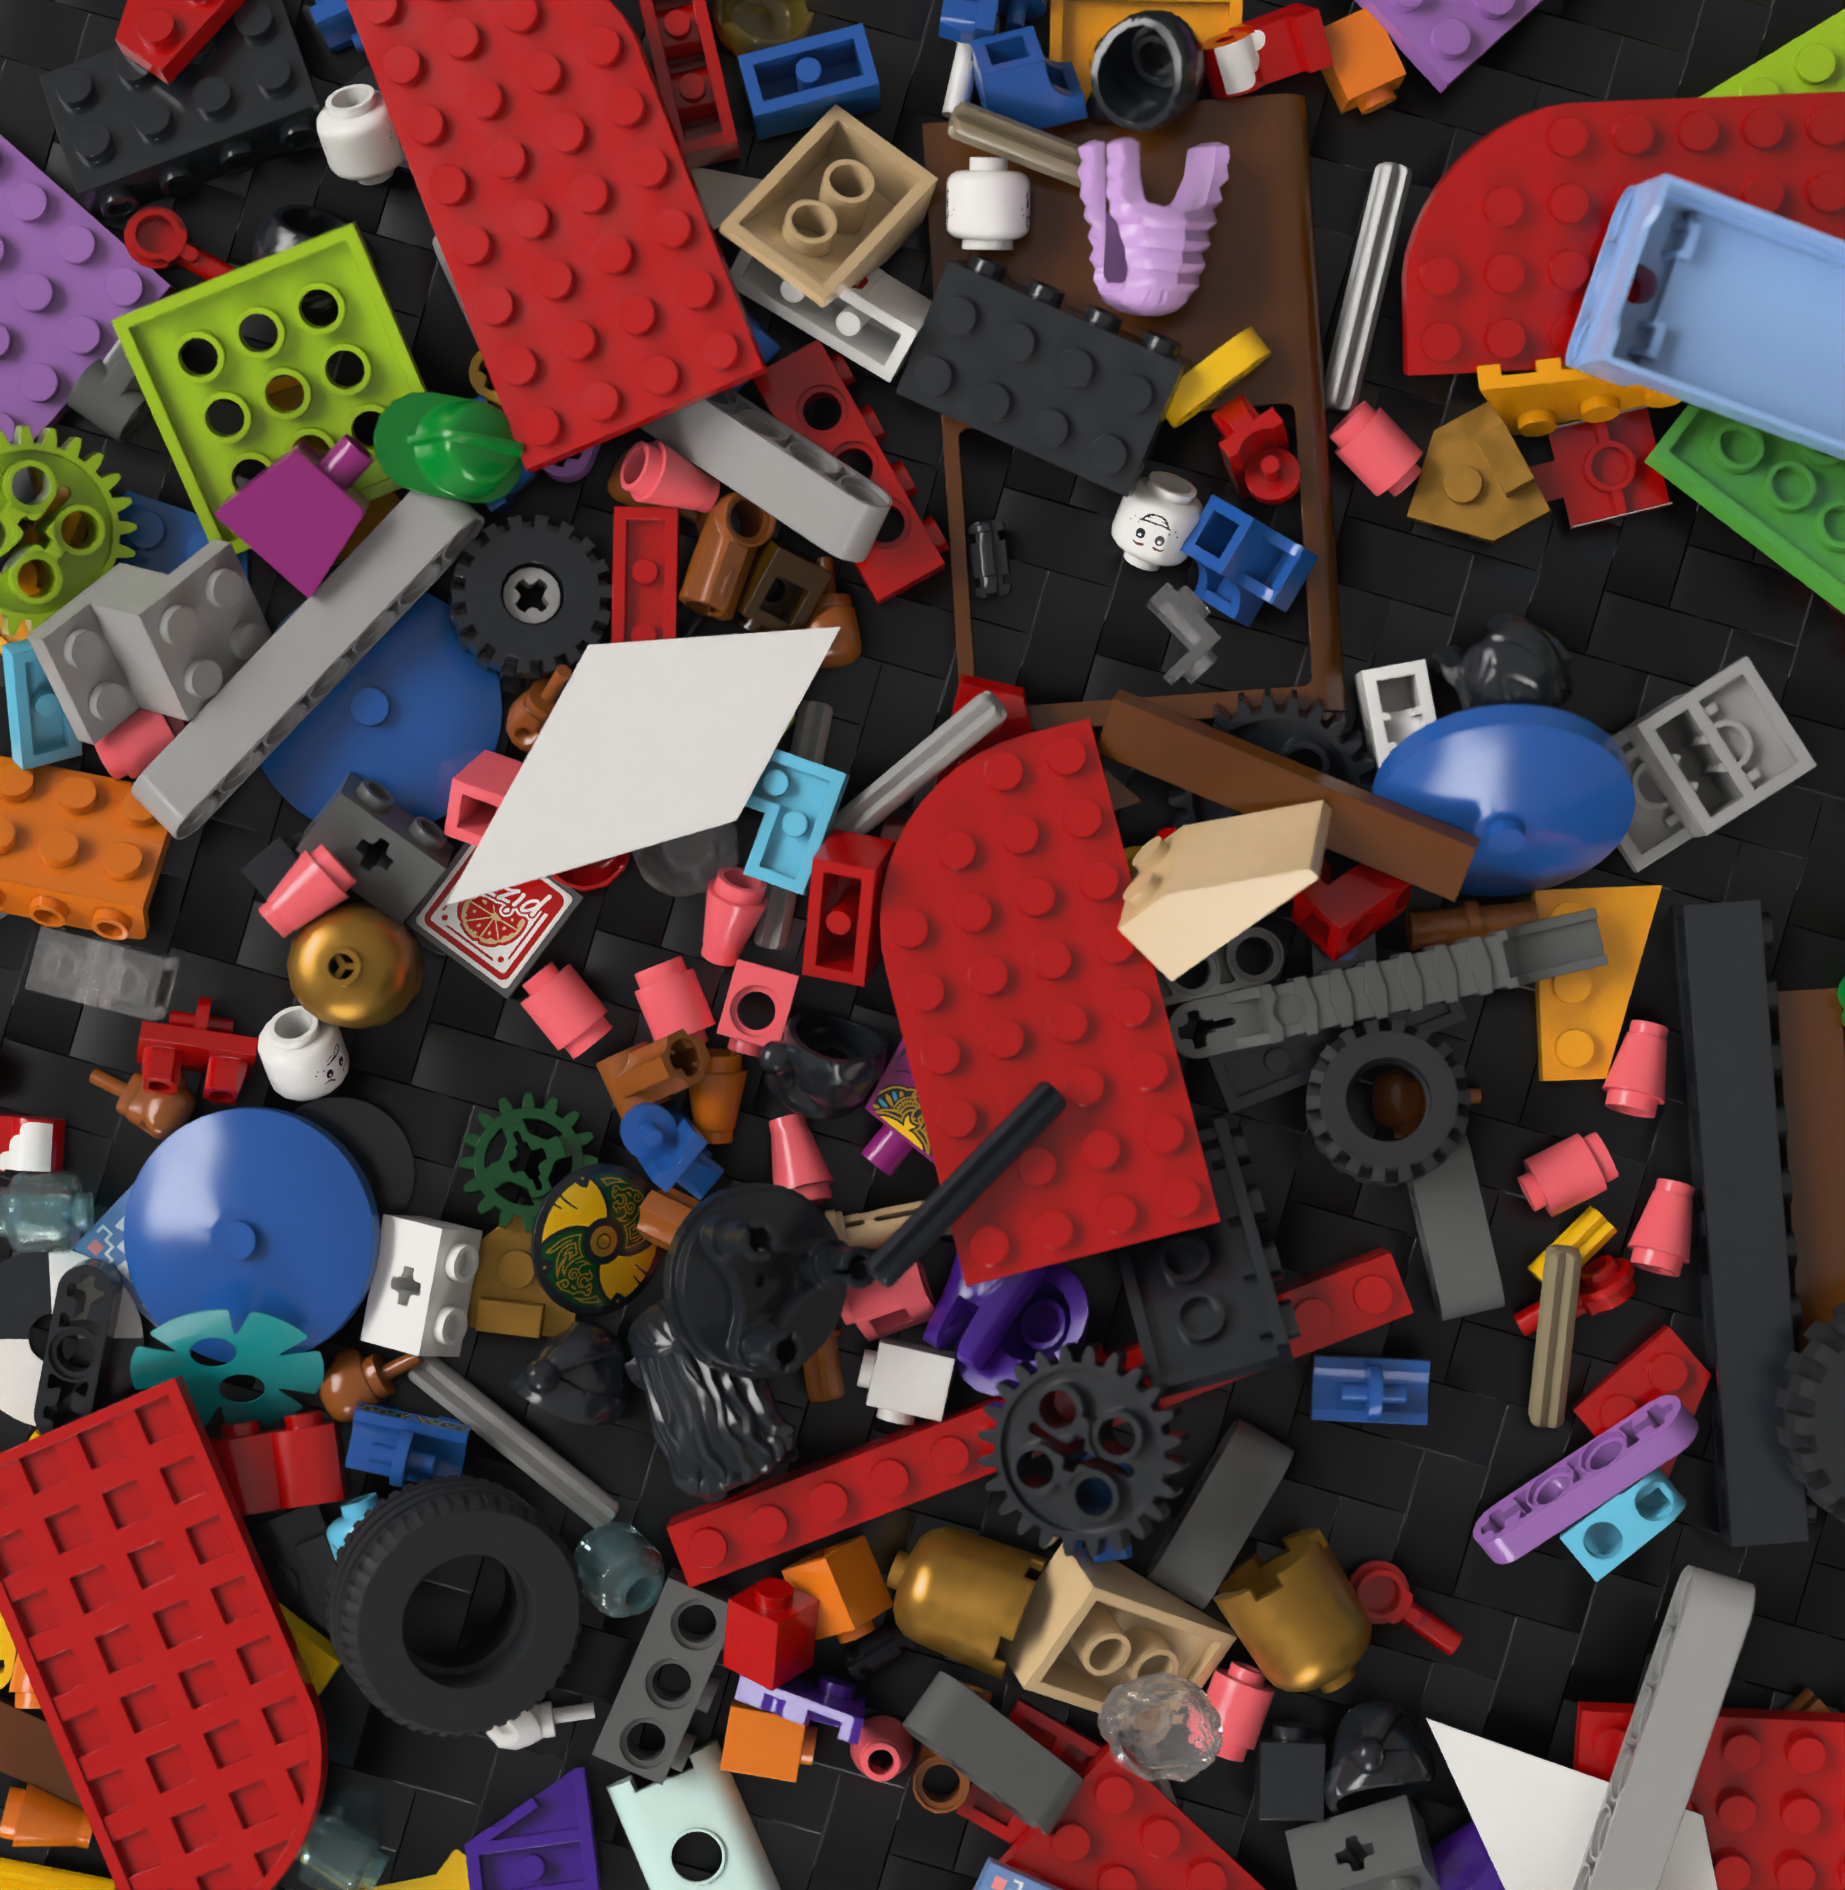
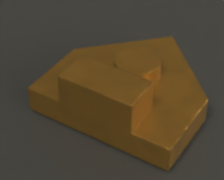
(1477, 480)
(507, 1292)

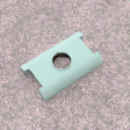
(688, 1802)

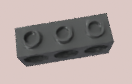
(643, 1698)

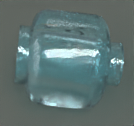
(45, 1212)
(619, 1570)
(342, 1852)

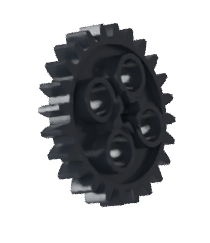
(1283, 731)
(1100, 1395)

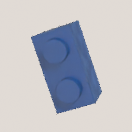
(803, 79)

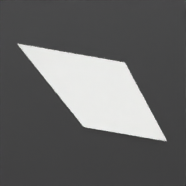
(646, 750)
(1543, 1814)

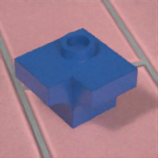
(1023, 83)
(1244, 562)

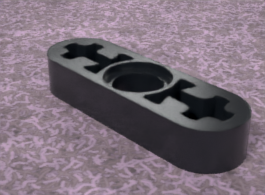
(71, 1303)

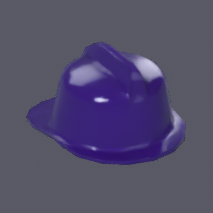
(1050, 1319)

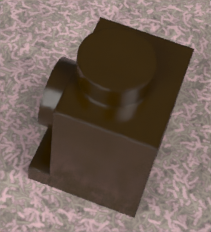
(798, 589)

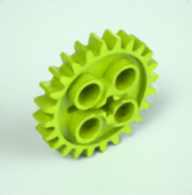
(66, 568)

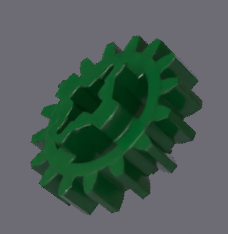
(500, 1174)

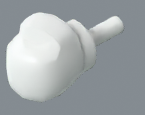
(538, 1724)

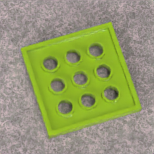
(216, 312)

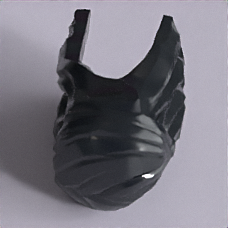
(1508, 667)
(707, 1423)

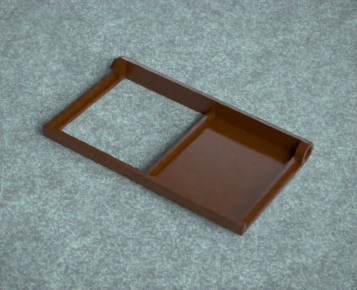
(1254, 276)

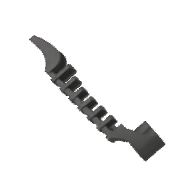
(1403, 982)

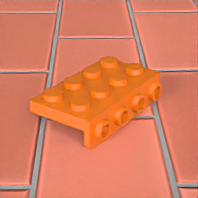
(77, 850)

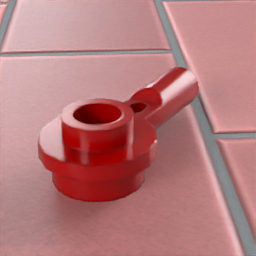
(160, 240)
(1602, 1287)
(1387, 1599)

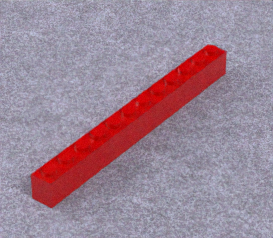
(946, 1453)

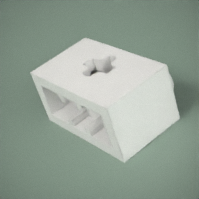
(1393, 705)
(422, 1286)

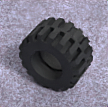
(1406, 1049)

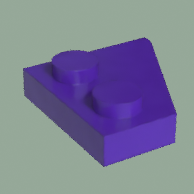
(800, 1700)
(540, 1843)

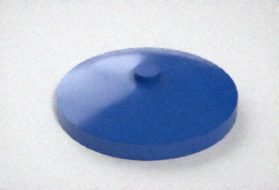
(398, 717)
(1526, 780)
(251, 1219)

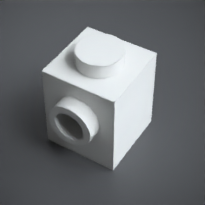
(906, 1380)

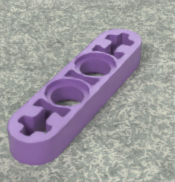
(1585, 1479)

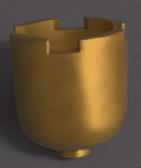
(385, 966)
(963, 1595)
(1297, 1614)

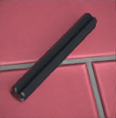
(966, 1184)

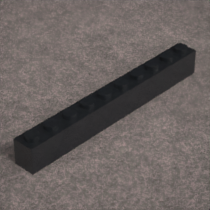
(1740, 1213)

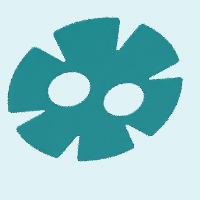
(257, 1354)

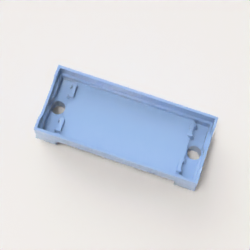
(1727, 314)

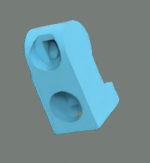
(1623, 1523)

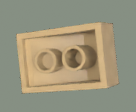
(832, 208)
(1219, 880)
(1104, 1627)

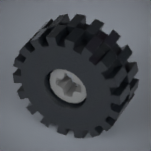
(486, 598)

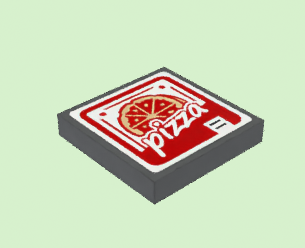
(497, 932)

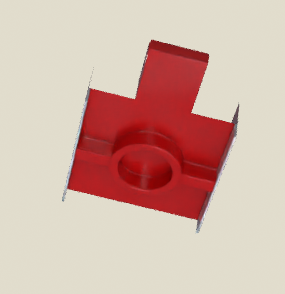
(1603, 469)

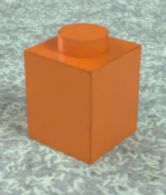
(1364, 63)
(845, 1584)
(766, 1743)

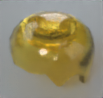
(760, 24)

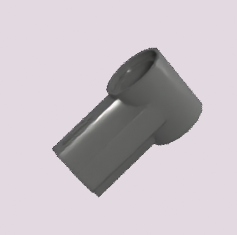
(111, 395)

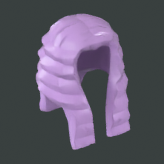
(1145, 252)

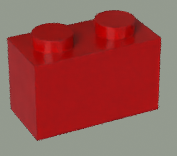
(846, 907)

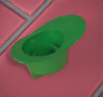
(448, 447)

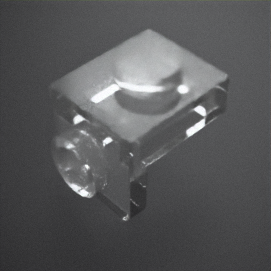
(1184, 616)

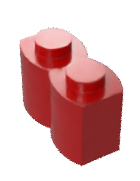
(283, 1465)

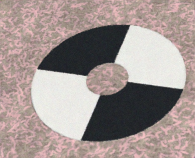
(28, 1293)

